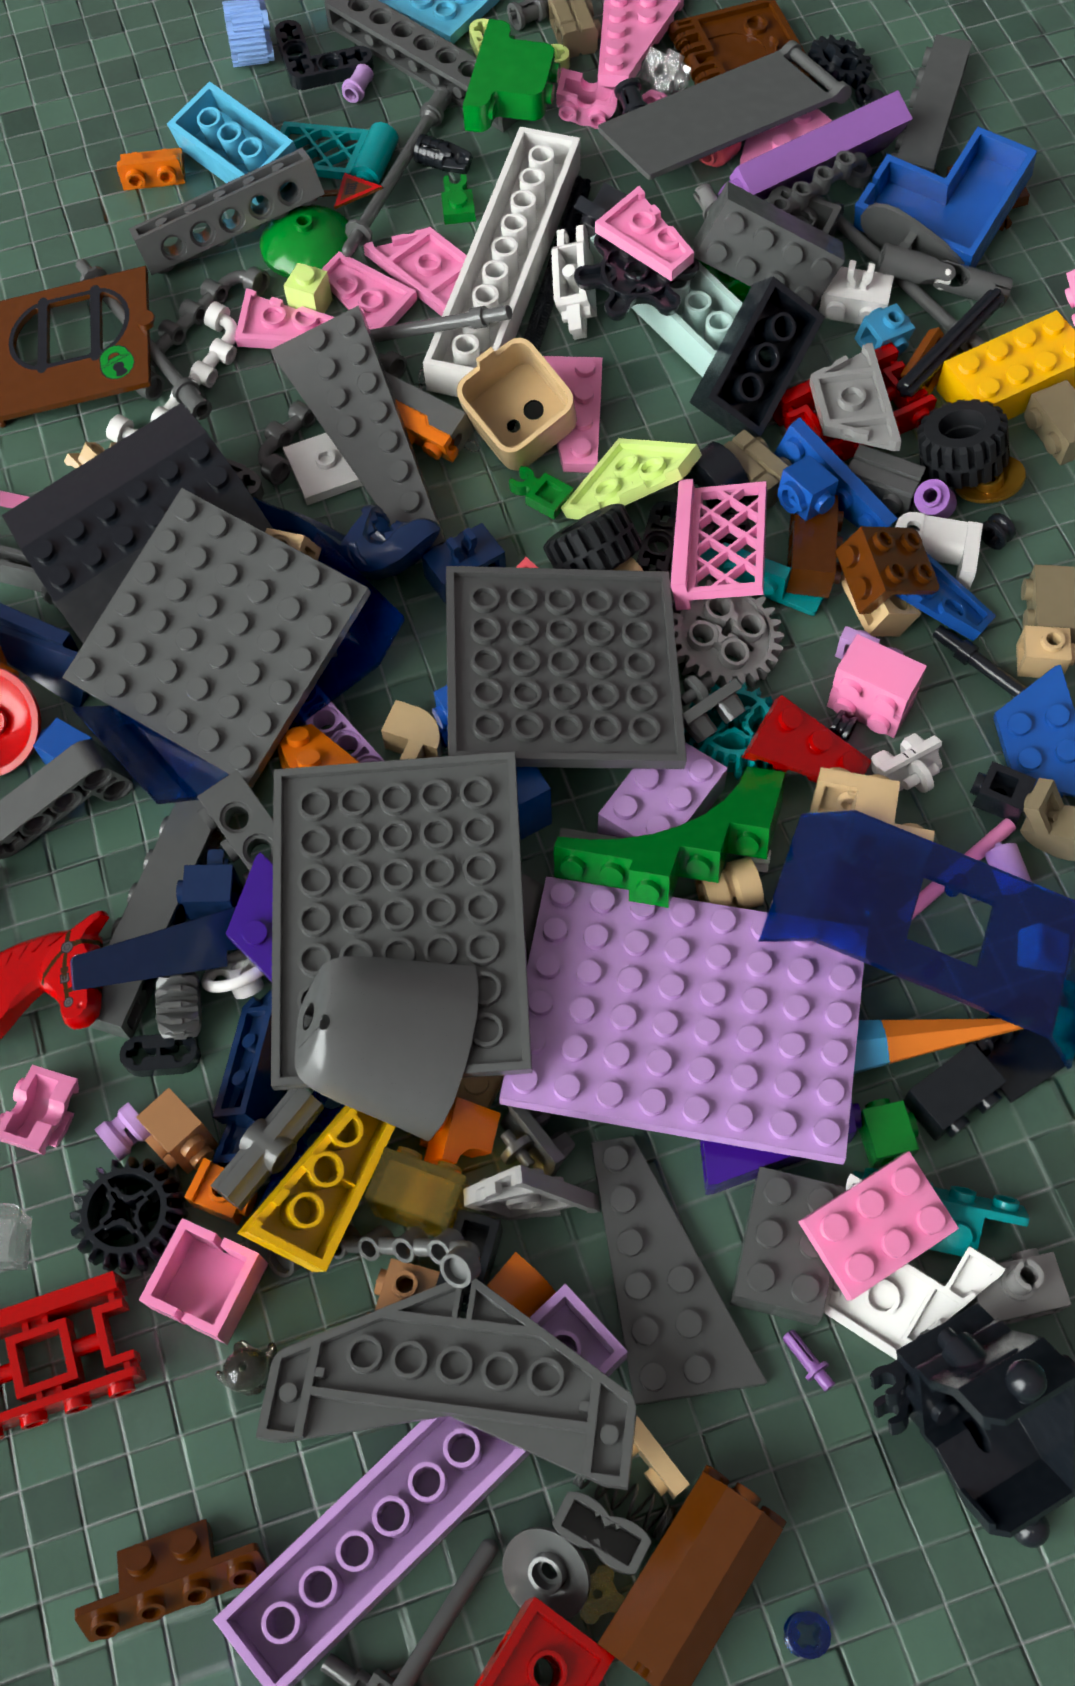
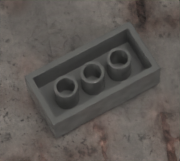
(761, 241)

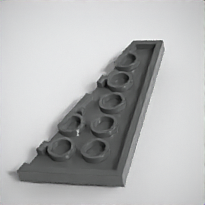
(667, 1305)

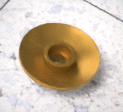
(1000, 487)

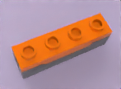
(430, 421)

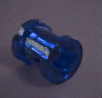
(821, 1634)

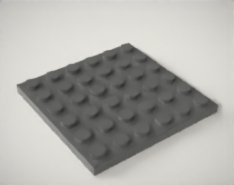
(217, 636)
(563, 667)

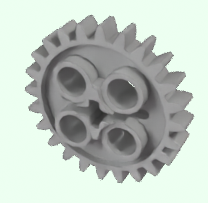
(710, 657)

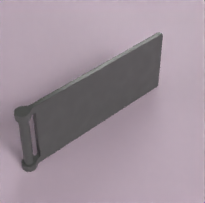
(722, 111)

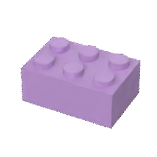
(663, 797)

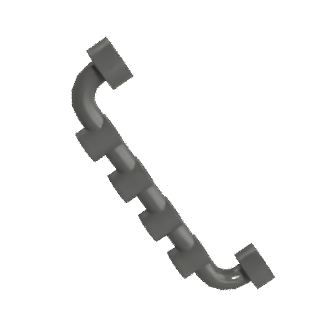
(847, 167)
(194, 312)
(276, 468)
(457, 1257)

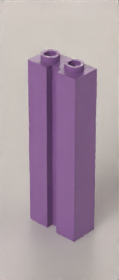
(862, 130)

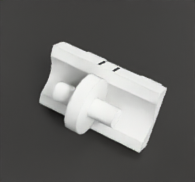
(914, 765)

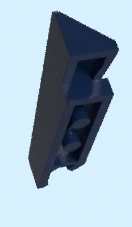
(40, 652)
(166, 952)
(247, 1078)

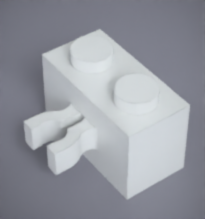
(855, 294)

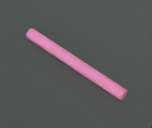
(978, 851)

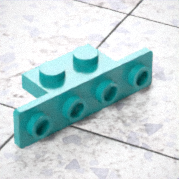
(775, 582)
(969, 1215)

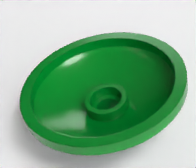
(304, 236)

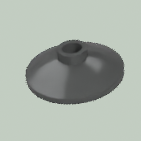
(529, 1575)

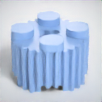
(246, 34)

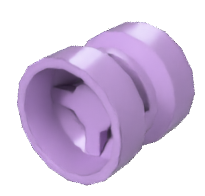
(114, 1135)

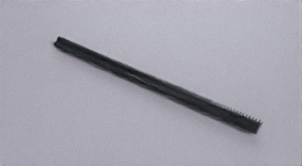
(545, 298)

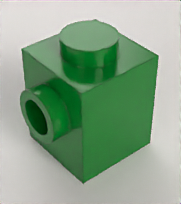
(887, 1131)

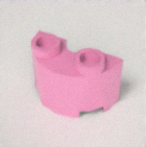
(584, 101)
(40, 1110)

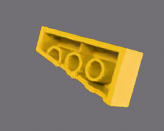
(321, 1192)

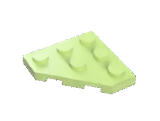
(631, 472)

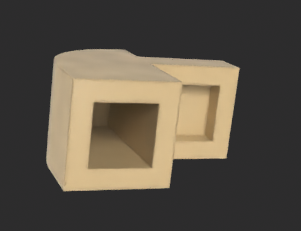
(411, 732)

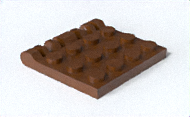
(731, 38)

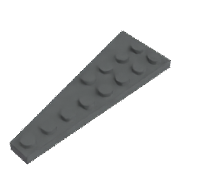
(352, 399)

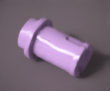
(354, 87)

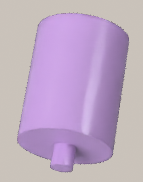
(1009, 859)

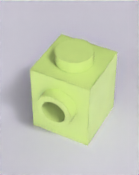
(308, 288)

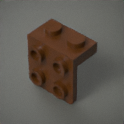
(885, 564)

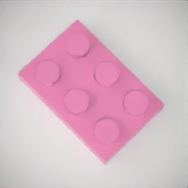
(878, 1225)

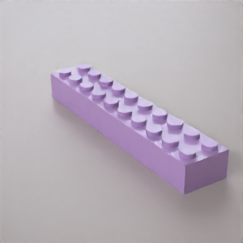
(386, 1524)

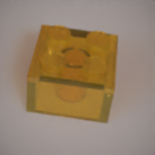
(416, 1191)

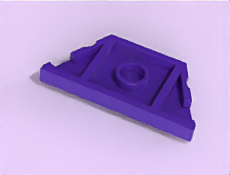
(252, 919)

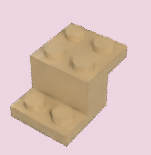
(871, 795)

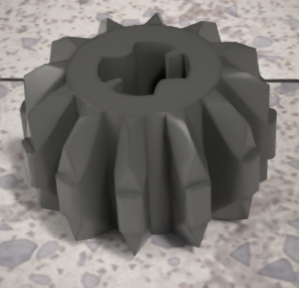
(179, 1006)

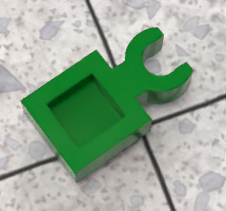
(457, 202)
(541, 494)

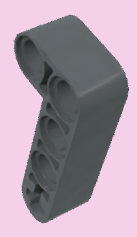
(57, 790)

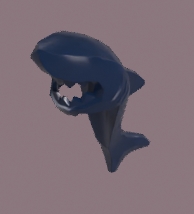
(371, 549)

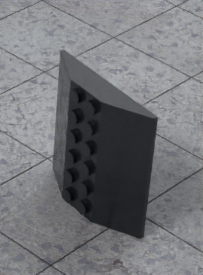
(100, 516)

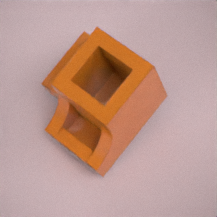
(466, 1132)

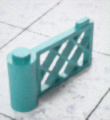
(366, 158)

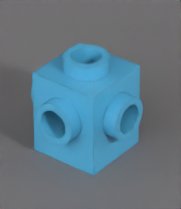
(884, 327)

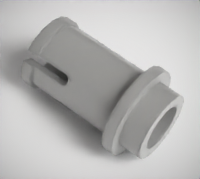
(705, 198)

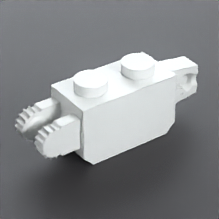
(571, 301)

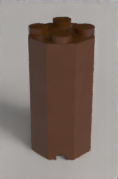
(693, 1582)

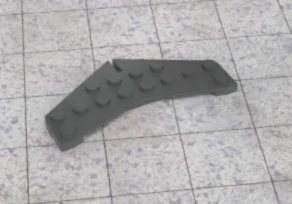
(482, 1370)

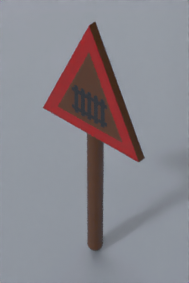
(352, 189)

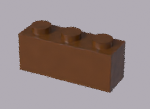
(813, 553)

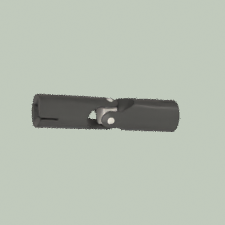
(926, 269)

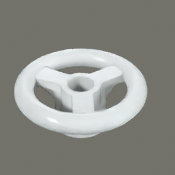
(241, 974)

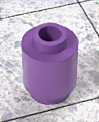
(943, 505)

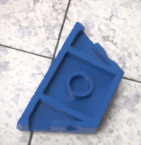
(1040, 731)

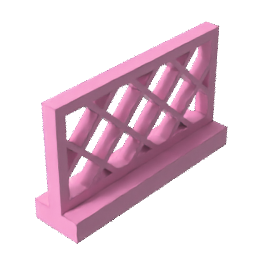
(689, 532)

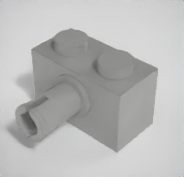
(1026, 1289)

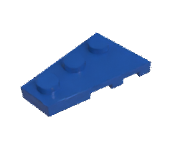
(953, 605)

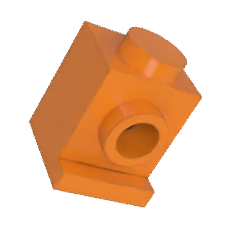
(205, 1198)

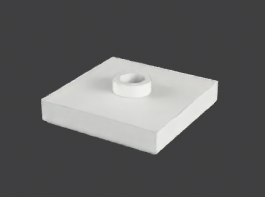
(320, 469)

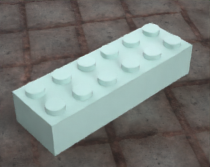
(700, 320)

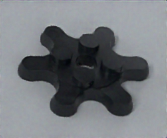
(624, 289)

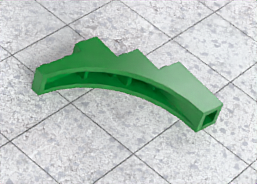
(693, 850)

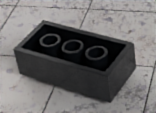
(757, 358)

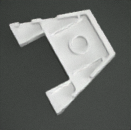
(909, 1300)

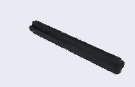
(950, 343)

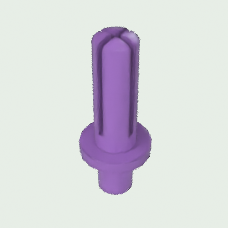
(814, 1368)

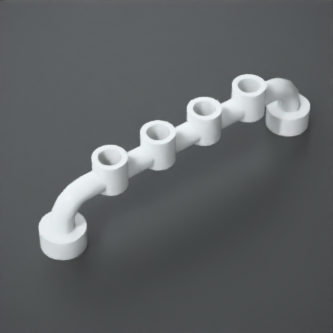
(203, 372)

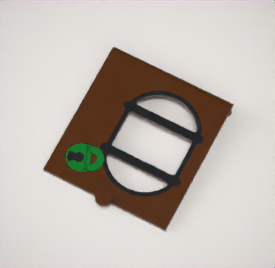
(101, 373)

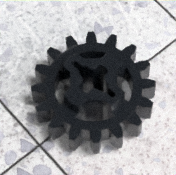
(842, 60)

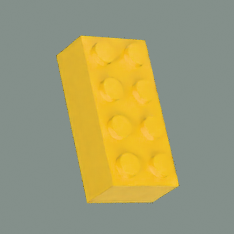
(1013, 365)

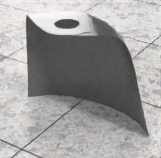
(391, 1039)

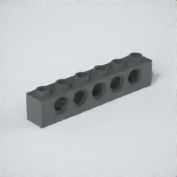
(235, 195)
(232, 797)

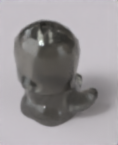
(256, 1368)

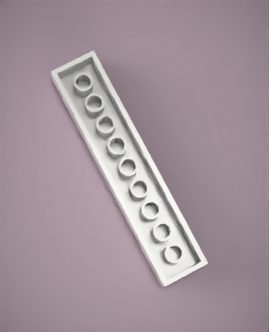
(506, 251)

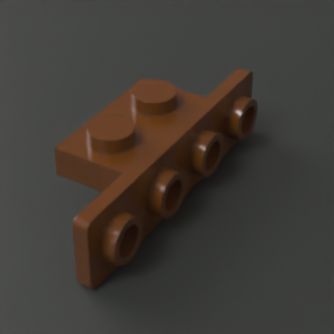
(166, 1577)

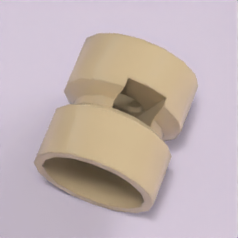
(737, 886)

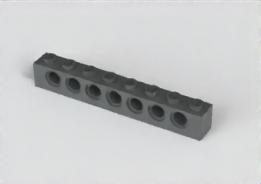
(406, 47)

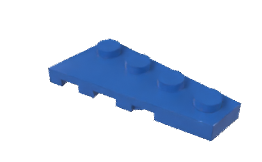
(855, 498)

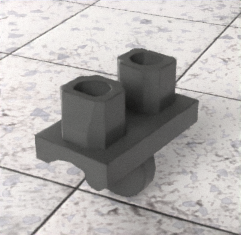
(723, 700)
(531, 1144)

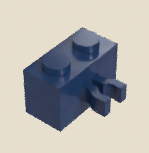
(470, 548)
(209, 886)

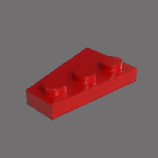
(801, 743)

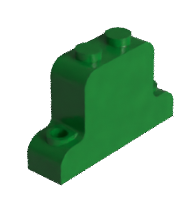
(509, 79)

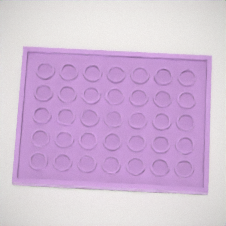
(688, 1023)

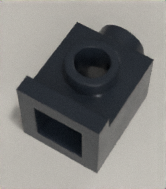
(1002, 791)

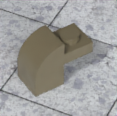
(1049, 821)

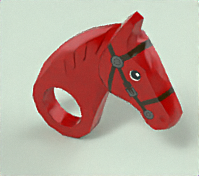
(44, 966)

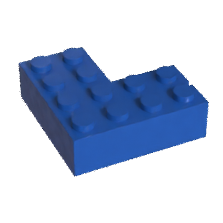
(967, 203)

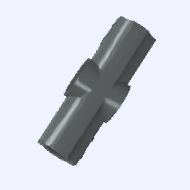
(267, 1147)

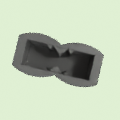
(613, 1539)

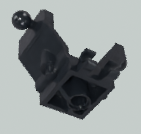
(994, 1414)

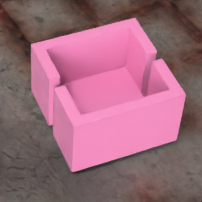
(876, 685)
(202, 1283)

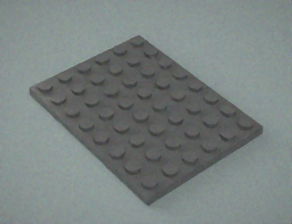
(402, 868)

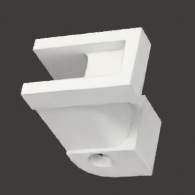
(948, 542)

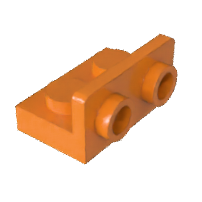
(151, 169)

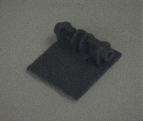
(1021, 1059)

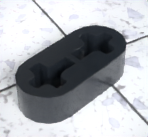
(161, 1063)

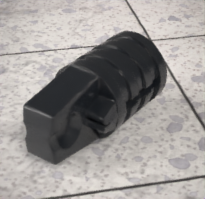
(442, 155)

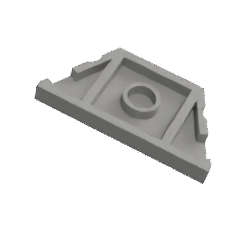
(855, 402)
(527, 1194)

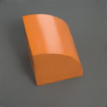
(521, 1285)

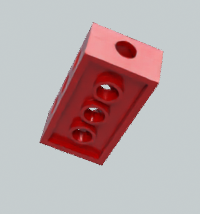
(545, 1635)

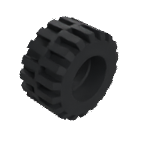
(964, 443)
(595, 541)

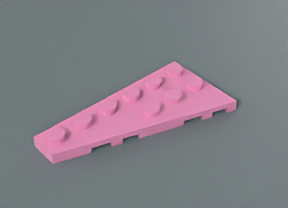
(628, 34)

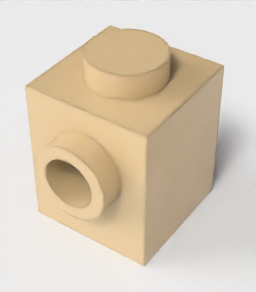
(1042, 649)

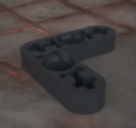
(314, 66)
(664, 532)

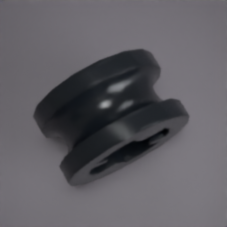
(997, 531)
(843, 725)

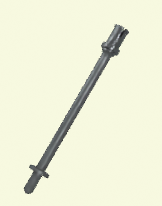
(431, 116)
(912, 289)
(185, 389)

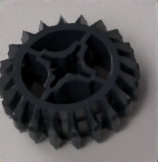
(114, 1224)

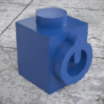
(807, 488)

